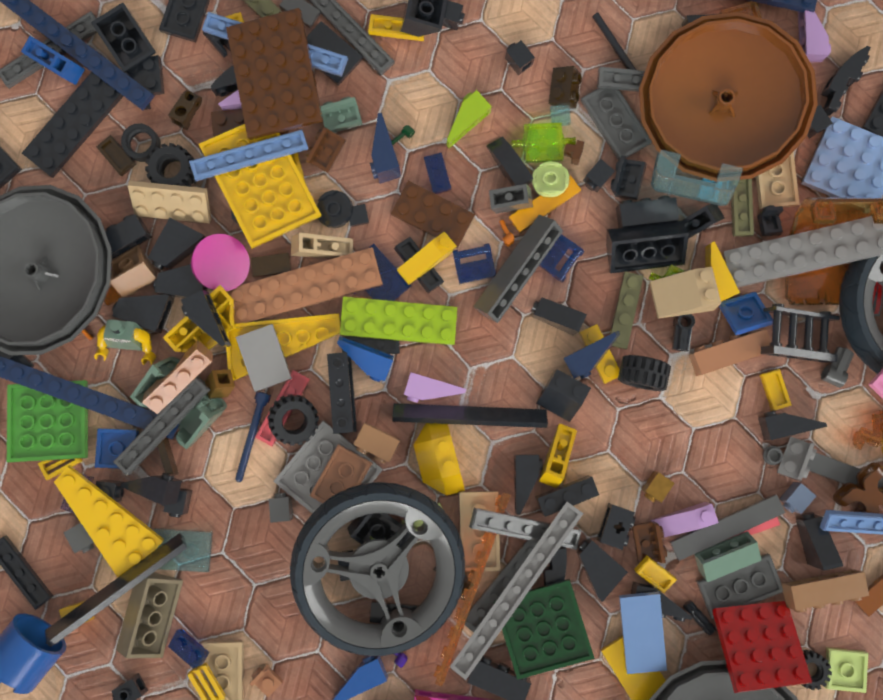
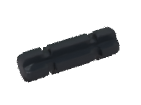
(699, 617)

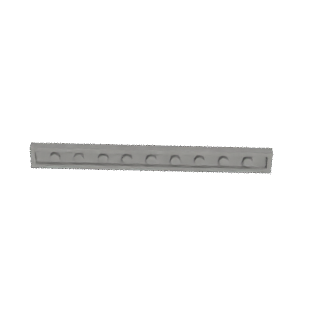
(516, 590)

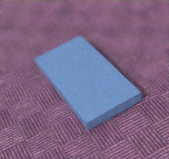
(643, 632)

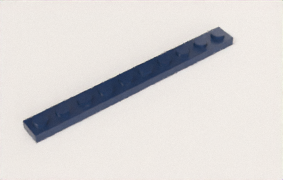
(81, 52)
(78, 394)

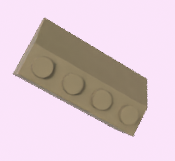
(149, 617)

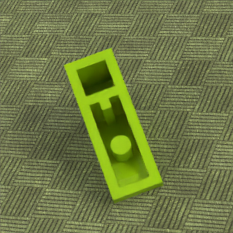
(472, 111)

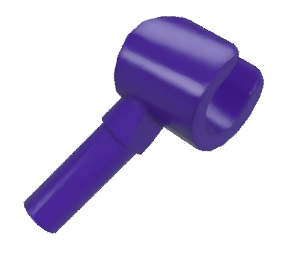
(401, 659)

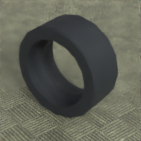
(131, 132)

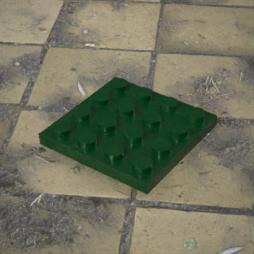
(547, 631)

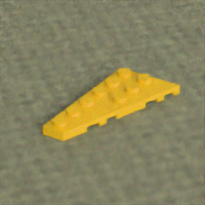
(293, 335)
(112, 528)

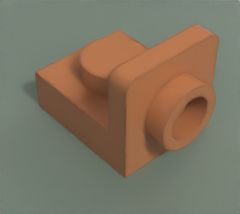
(266, 680)

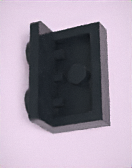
(628, 178)

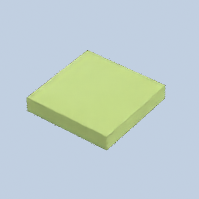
(847, 669)

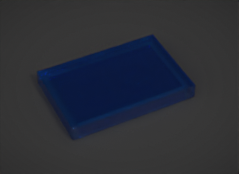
(393, 282)

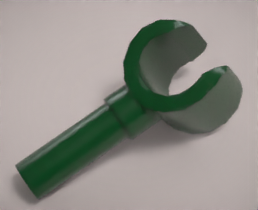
(406, 131)

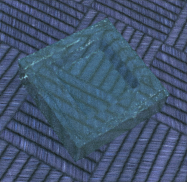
(560, 114)

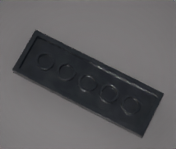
(72, 125)

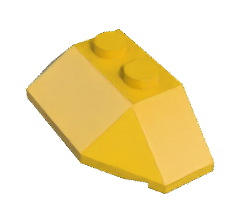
(187, 333)
(438, 459)

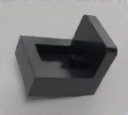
(770, 221)

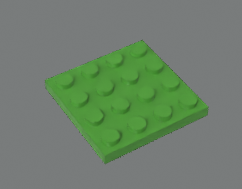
(44, 426)

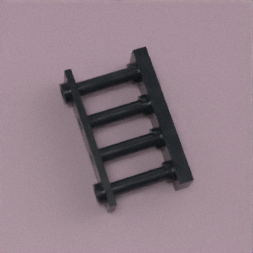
(791, 350)
(342, 393)

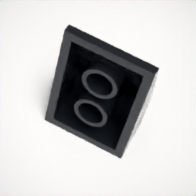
(123, 37)
(378, 526)

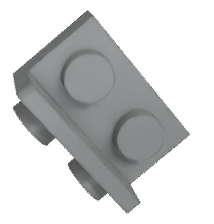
(796, 459)

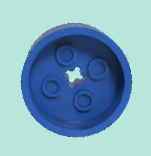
(25, 654)

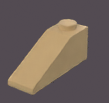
(320, 246)

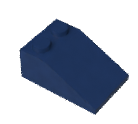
(385, 162)

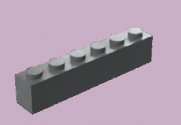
(518, 268)

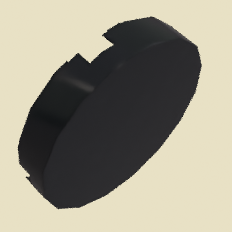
(335, 209)

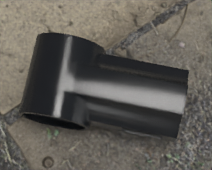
(682, 334)

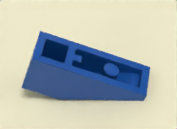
(52, 60)
(370, 360)
(365, 677)

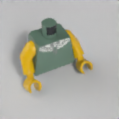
(124, 336)

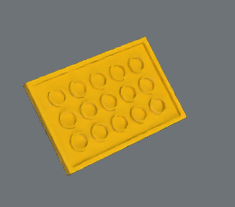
(265, 196)

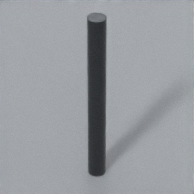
(613, 42)

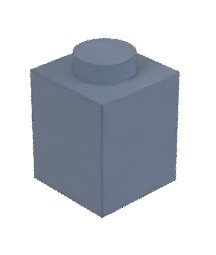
(797, 498)

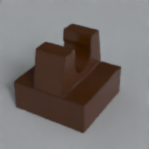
(574, 151)

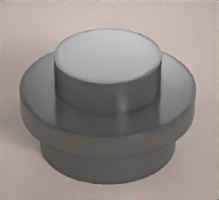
(772, 455)

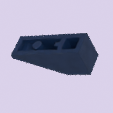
(588, 358)

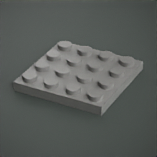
(309, 462)

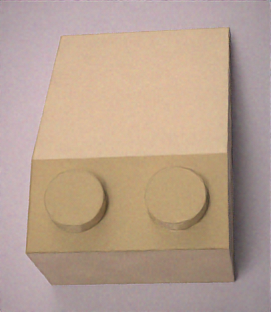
(685, 293)

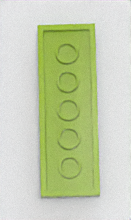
(398, 321)

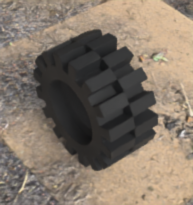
(822, 670)

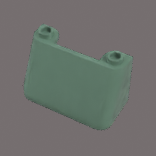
(198, 419)

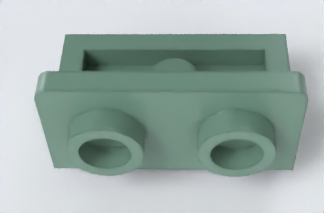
(341, 114)

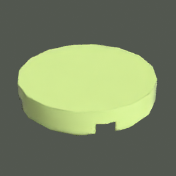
(550, 179)

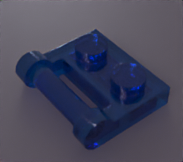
(556, 254)
(477, 269)

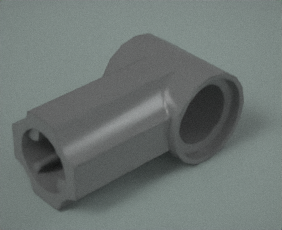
(836, 372)

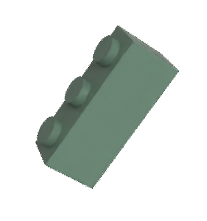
(728, 556)

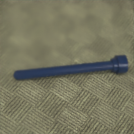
(261, 401)

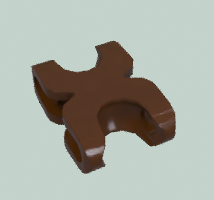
(864, 492)

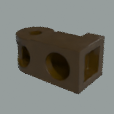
(185, 109)

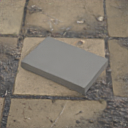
(263, 358)

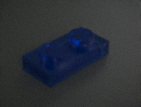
(437, 173)
(188, 649)

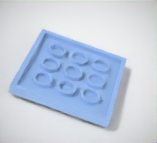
(847, 162)

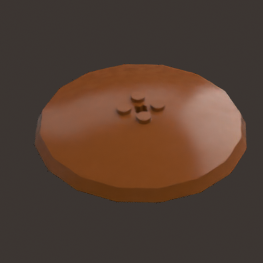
(735, 61)

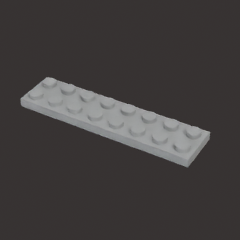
(805, 251)

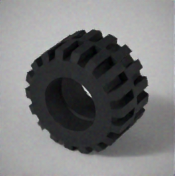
(165, 156)
(644, 372)
(304, 431)

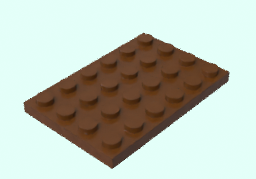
(274, 74)

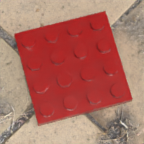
(761, 646)

